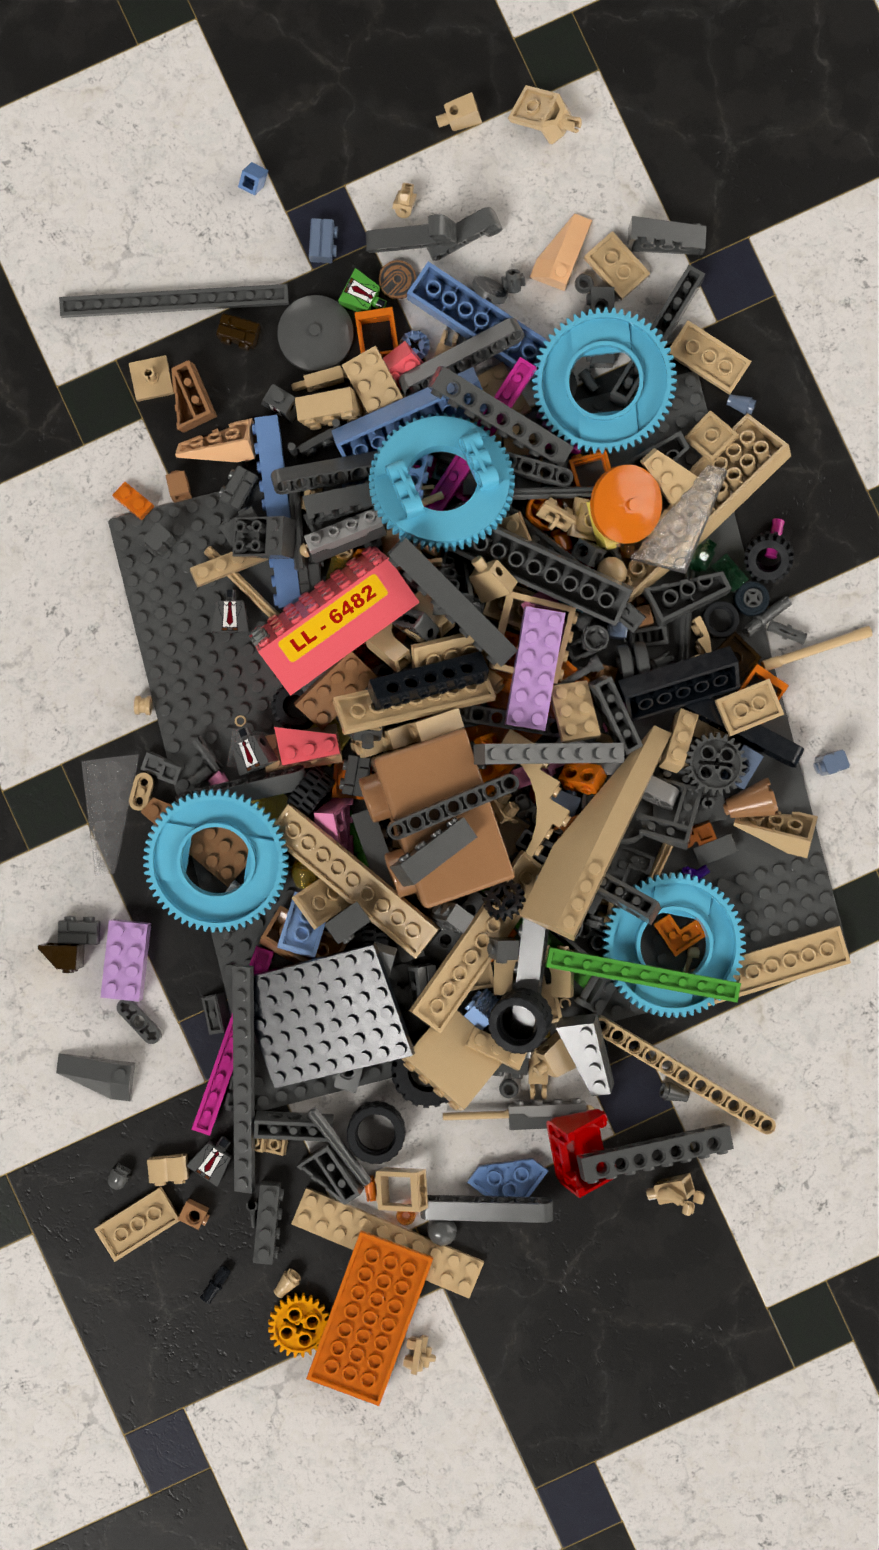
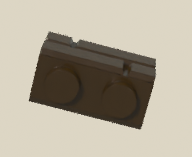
(238, 331)

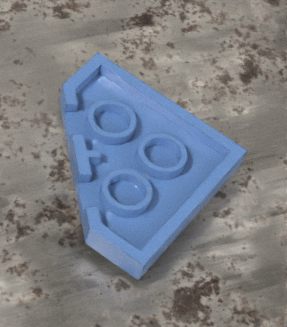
(508, 1178)

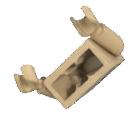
(676, 1191)

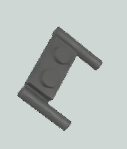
(310, 447)

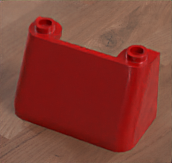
(575, 1136)

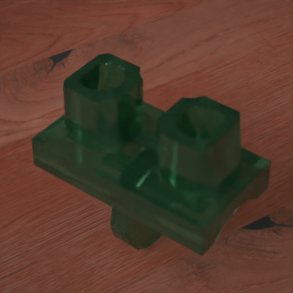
(703, 556)
(731, 571)

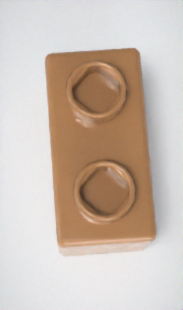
(424, 775)

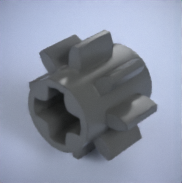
(513, 281)

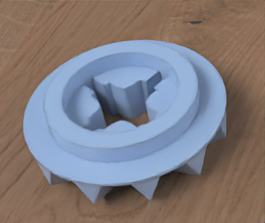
(415, 336)

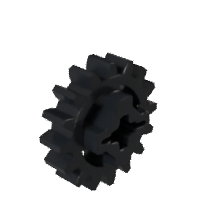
(507, 906)

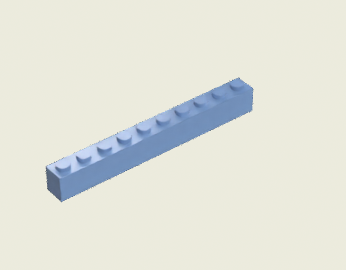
(272, 458)

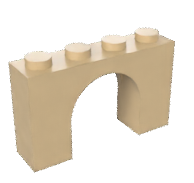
(394, 652)
(561, 981)

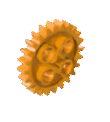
(306, 1309)

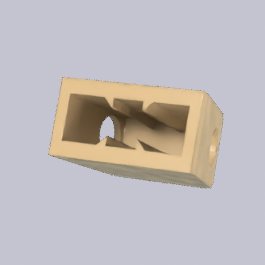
(460, 113)
(491, 579)
(553, 1058)

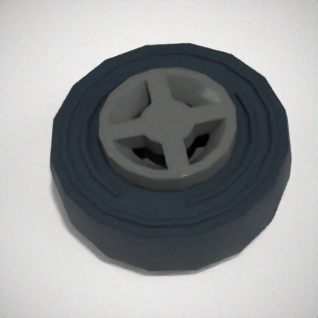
(757, 600)

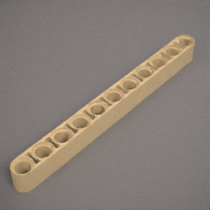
(690, 1080)

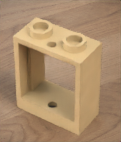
(418, 1189)

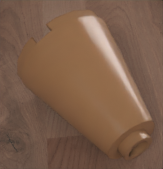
(752, 802)

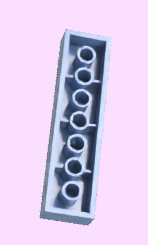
(468, 313)
(369, 431)

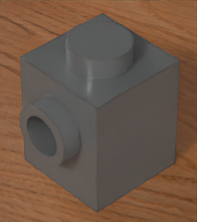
(503, 949)

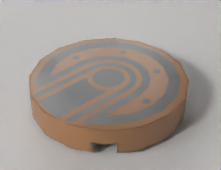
(396, 279)

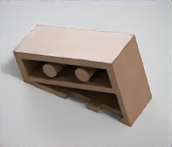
(191, 397)

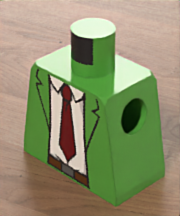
(361, 294)

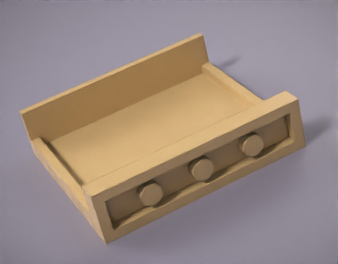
(450, 1065)

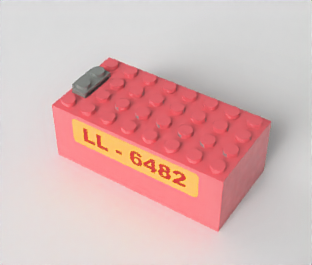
(333, 619)

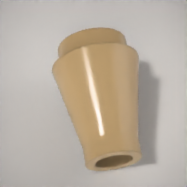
(288, 1281)

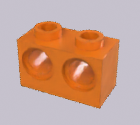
(583, 777)

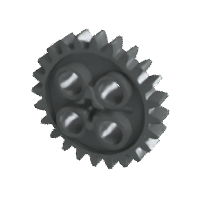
(714, 781)

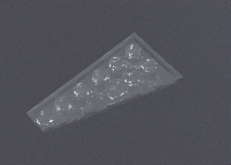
(681, 528)
(107, 795)

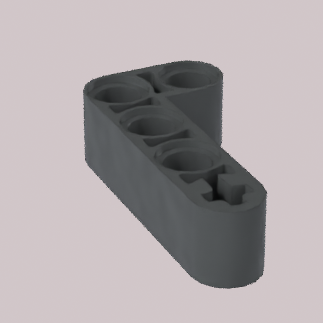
(469, 229)

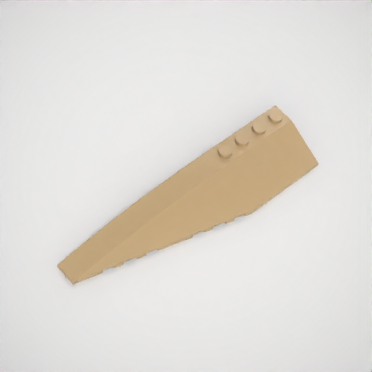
(748, 465)
(589, 844)

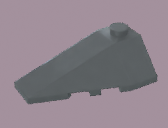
(101, 1075)

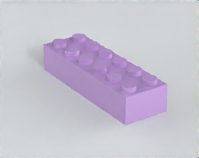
(534, 668)

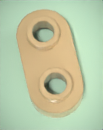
(139, 790)

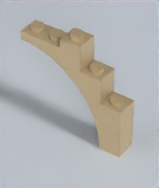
(412, 732)
(545, 787)

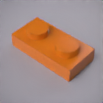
(133, 501)

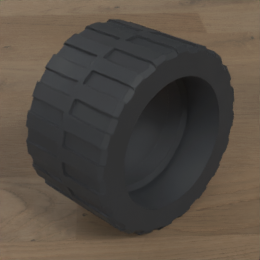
(509, 1039)
(371, 1155)

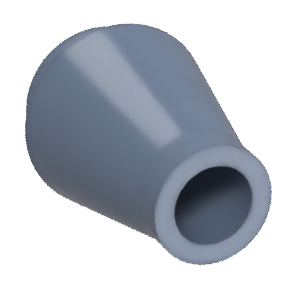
(742, 403)

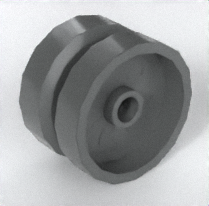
(632, 664)

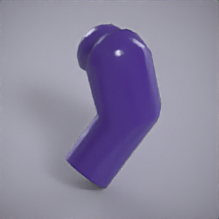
(701, 872)

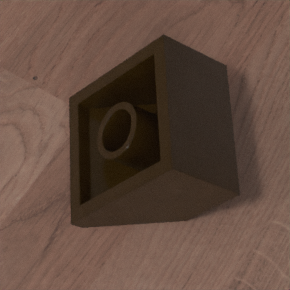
(64, 956)

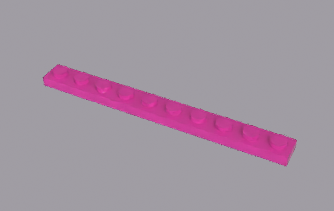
(458, 468)
(224, 1062)

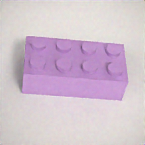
(125, 960)

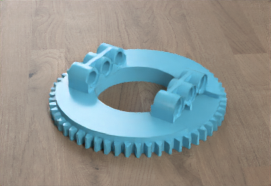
(604, 335)
(400, 503)
(170, 853)
(687, 899)

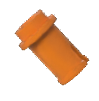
(371, 1190)

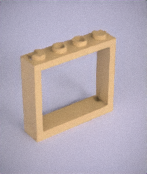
(567, 634)

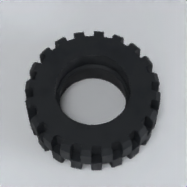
(409, 1088)

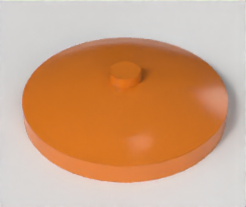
(626, 504)

